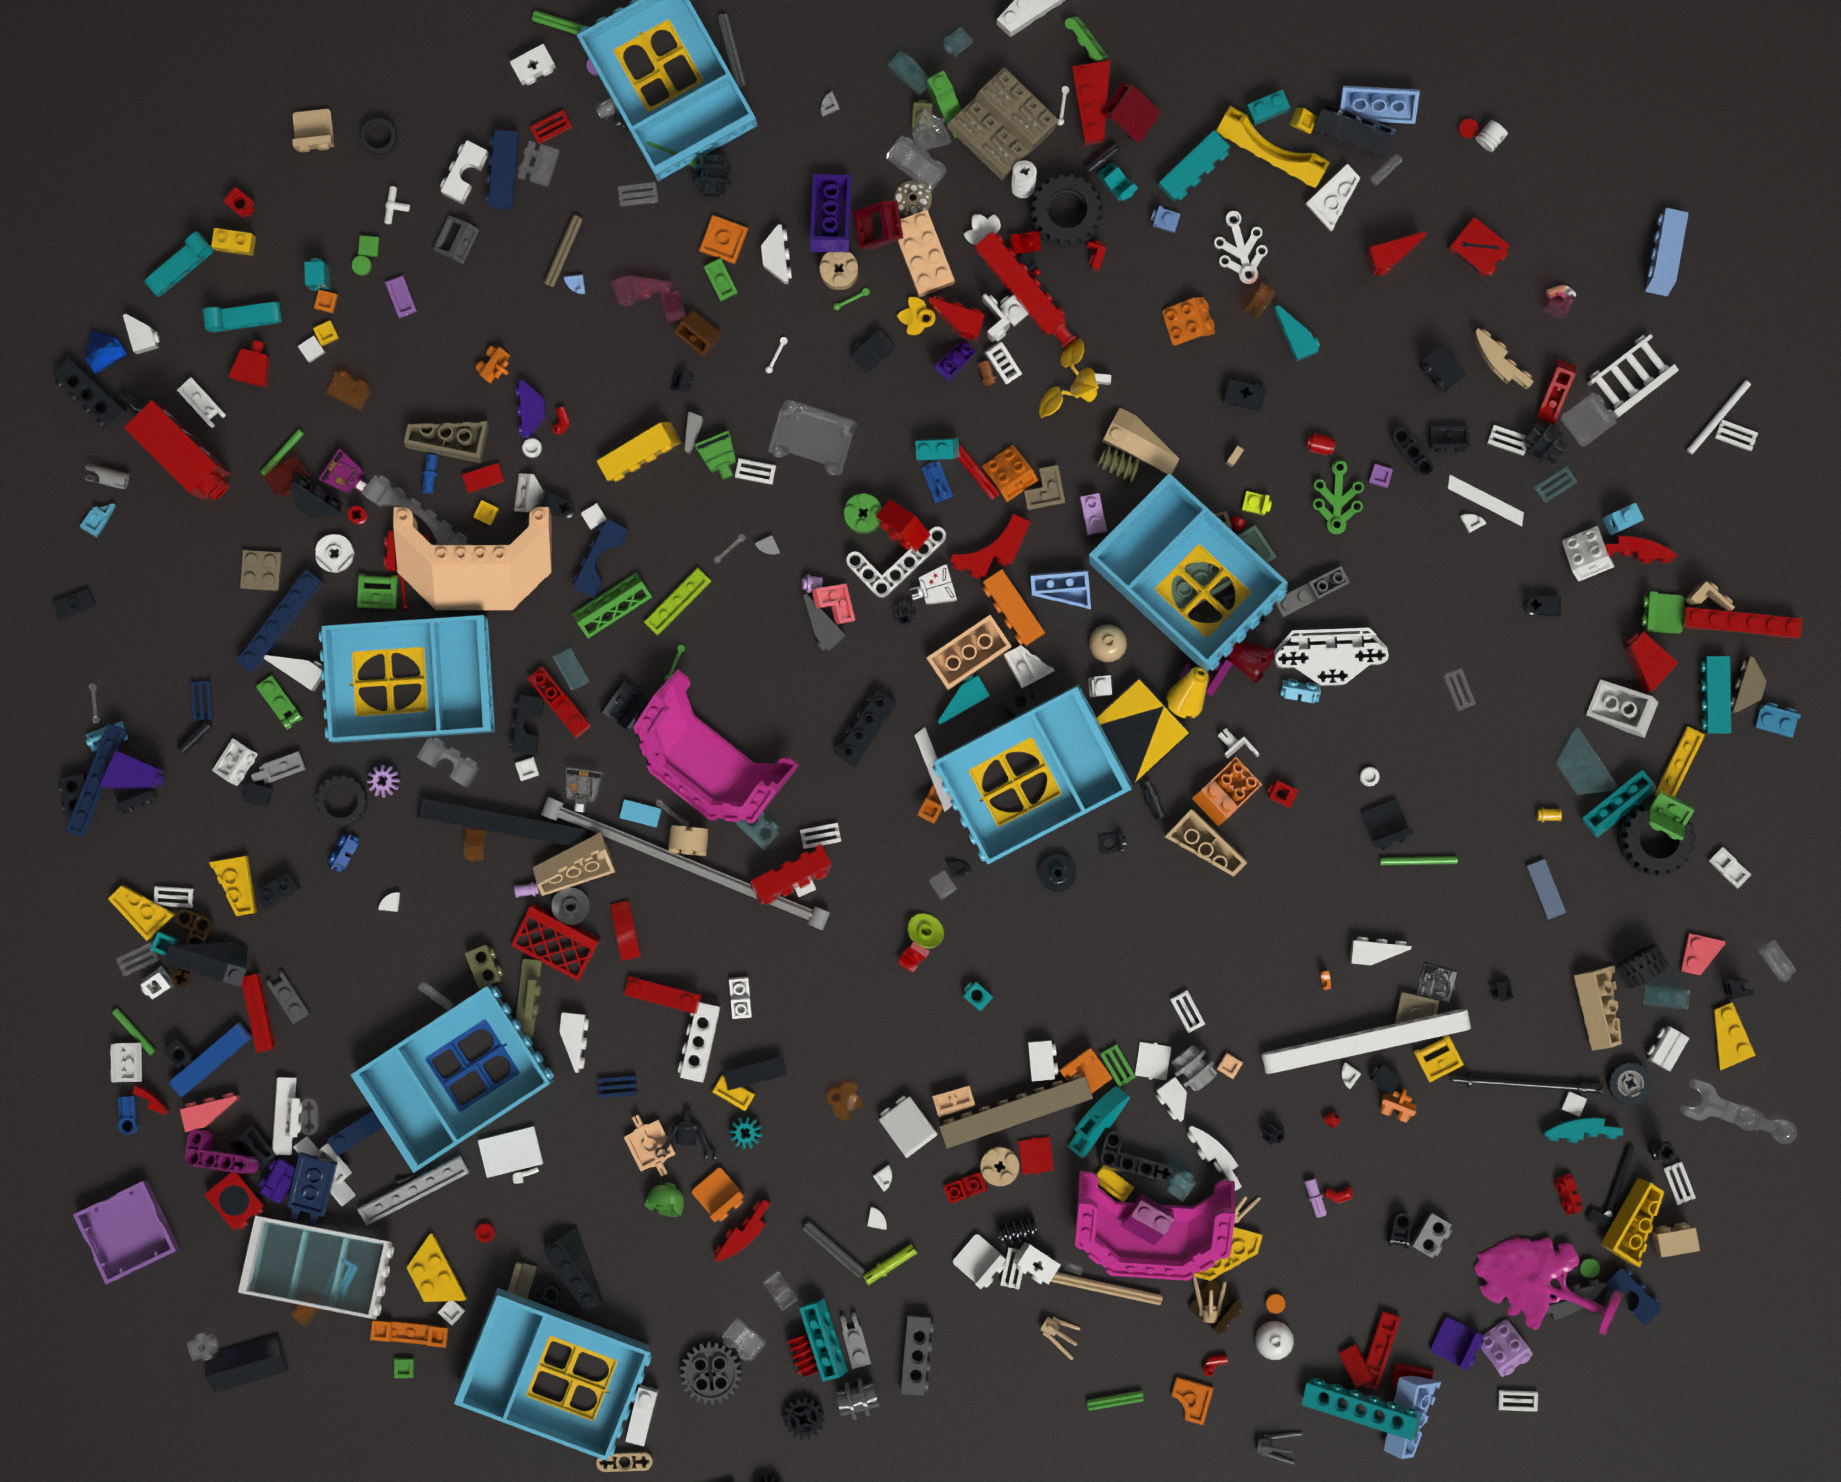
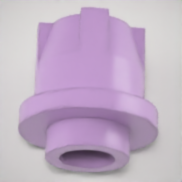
(811, 582)

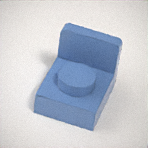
(1165, 219)

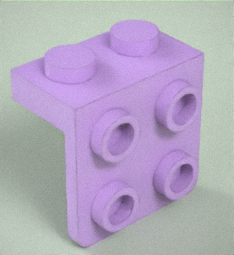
(1505, 1348)

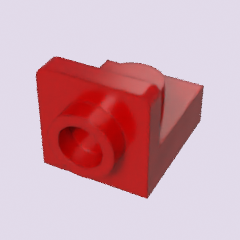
(1025, 242)
(1096, 258)
(912, 956)

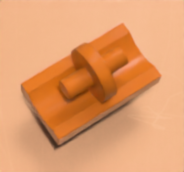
(495, 366)
(1400, 1102)

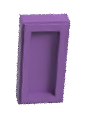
(401, 296)

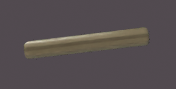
(563, 251)

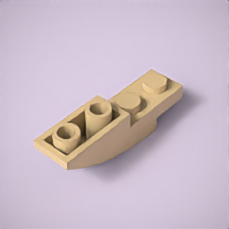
(1494, 355)

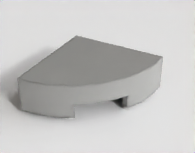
(829, 104)
(768, 546)

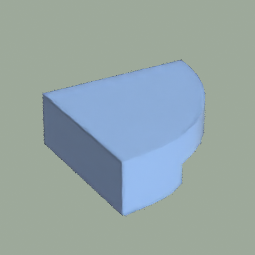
(575, 283)

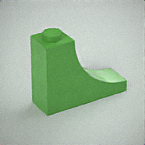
(943, 96)

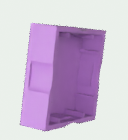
(126, 1231)

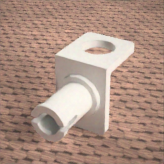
(1234, 744)

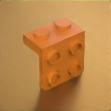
(1188, 320)
(718, 1194)

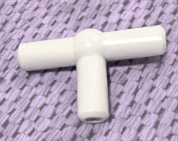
(391, 205)

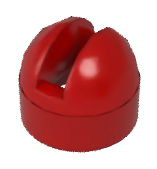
(1237, 523)
(1330, 1120)

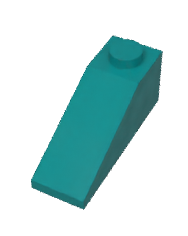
(1298, 337)
(966, 697)

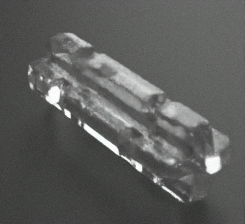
(1386, 169)

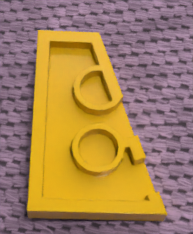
(237, 882)
(140, 911)
(1732, 1039)

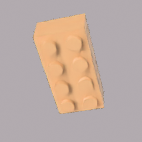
(924, 254)
(969, 652)

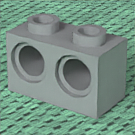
(1426, 1232)

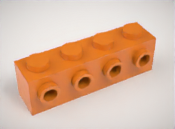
(1013, 607)

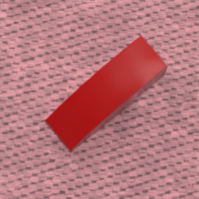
(625, 930)

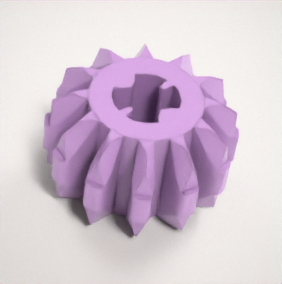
(377, 779)

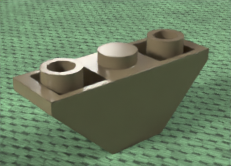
(1749, 685)

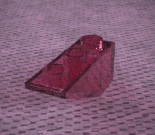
(633, 288)

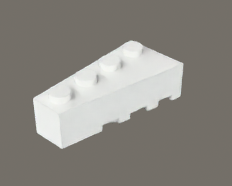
(1023, 13)

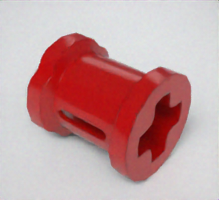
(1063, 335)
(363, 513)

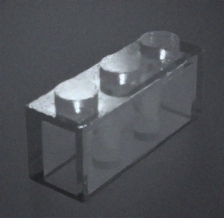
(916, 164)

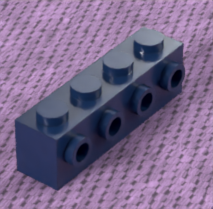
(503, 170)

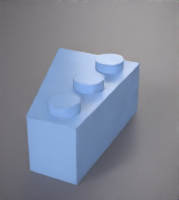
(1063, 586)

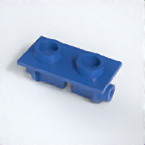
(937, 482)
(338, 857)

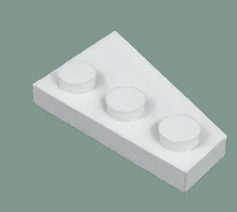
(1333, 196)

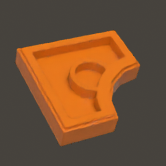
(1194, 1398)

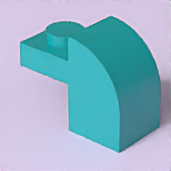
(1116, 182)

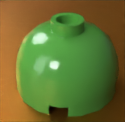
(666, 1200)

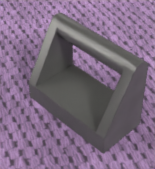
(462, 242)

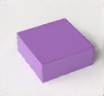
(1380, 476)

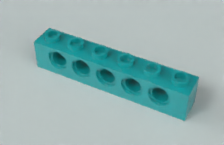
(1314, 1399)

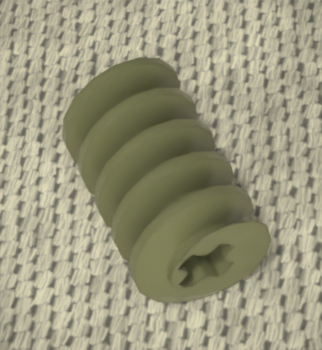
(1118, 463)

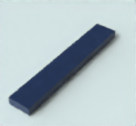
(91, 790)

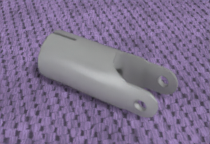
(108, 476)

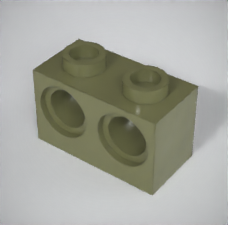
(479, 968)

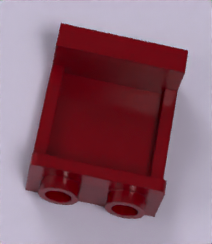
(1131, 111)

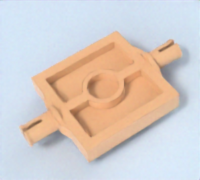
(645, 1141)

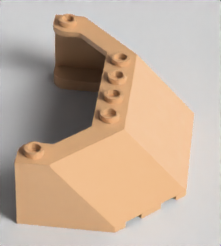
(474, 574)

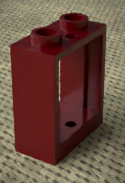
(890, 224)

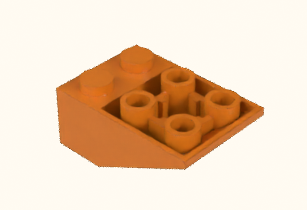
(1227, 791)

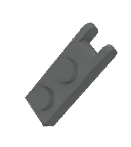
(288, 998)

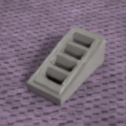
(693, 427)

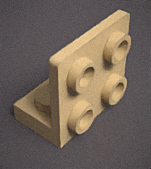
(1709, 590)

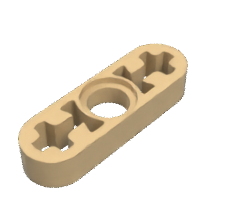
(639, 1466)

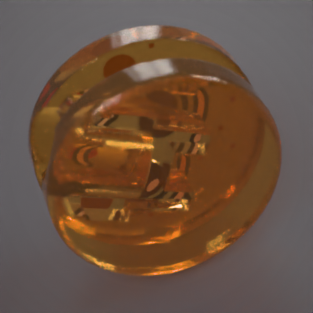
(1260, 299)

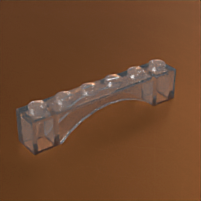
(384, 495)

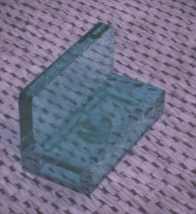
(571, 669)

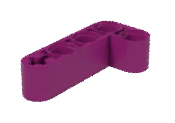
(203, 1149)

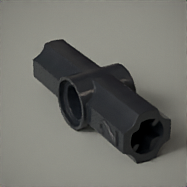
(1661, 1150)

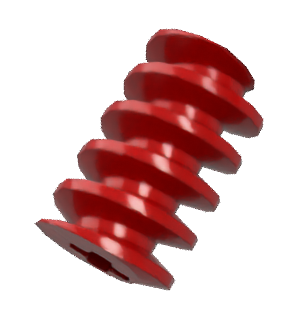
(803, 1355)

